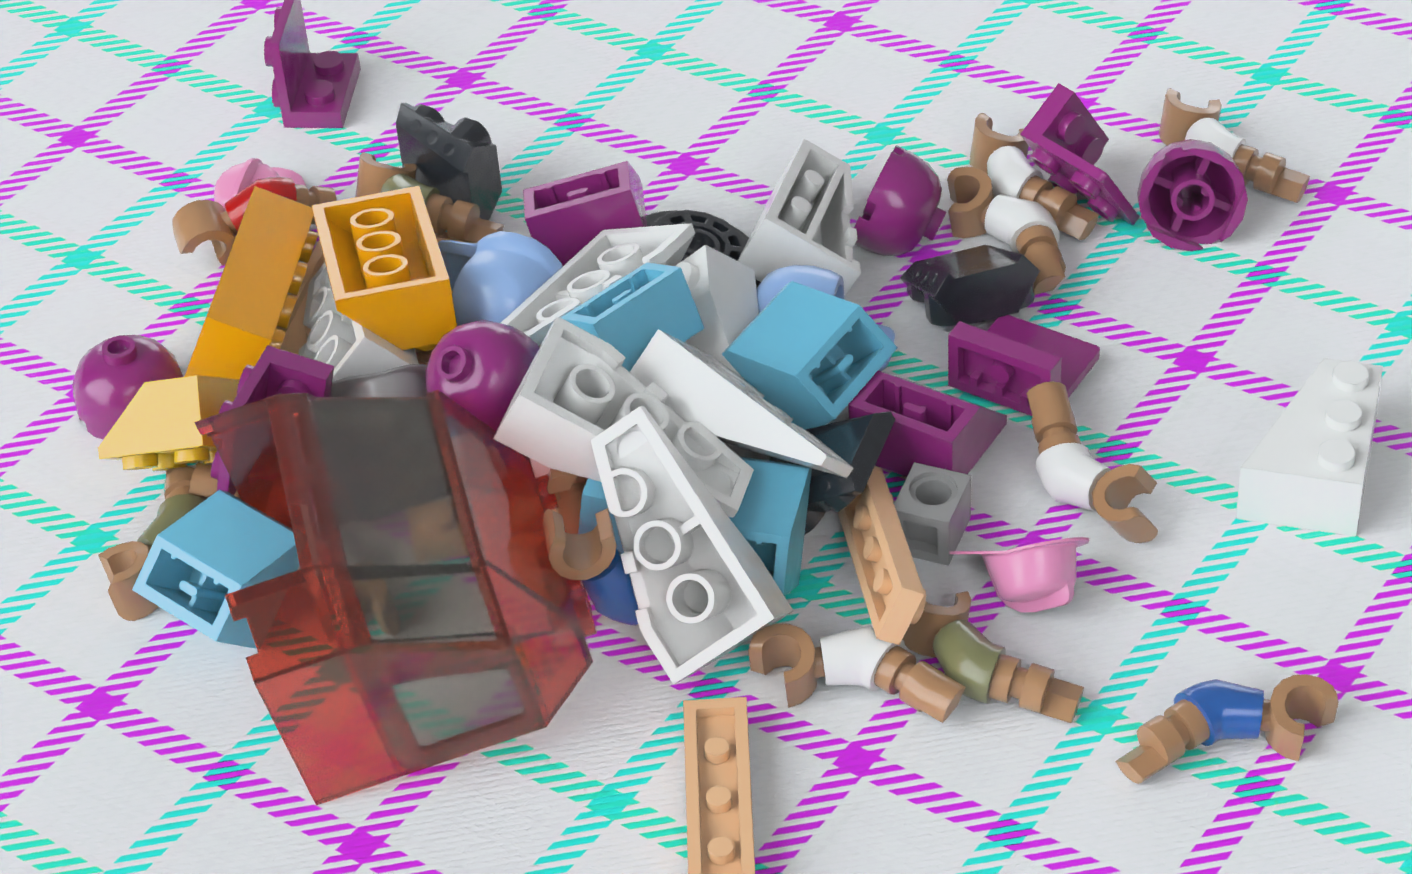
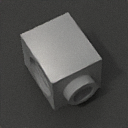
(934, 511)

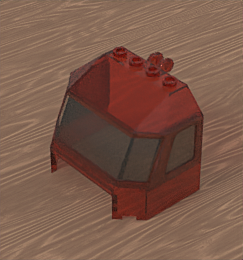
(418, 587)

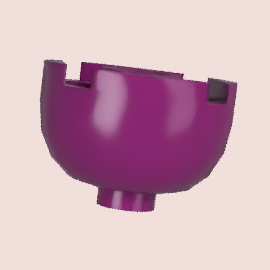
(1191, 195)
(901, 206)
(481, 367)
(113, 375)

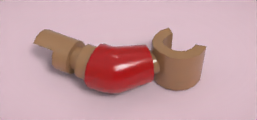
(211, 221)

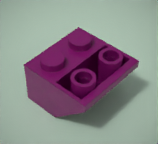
(579, 207)
(927, 425)

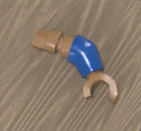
(595, 562)
(1230, 711)

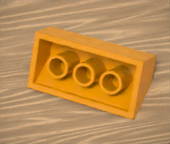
(387, 266)
(255, 286)

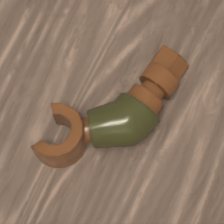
(459, 220)
(126, 560)
(984, 665)

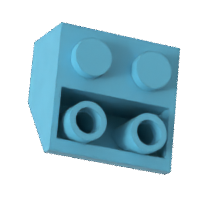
(637, 307)
(809, 353)
(775, 517)
(211, 554)

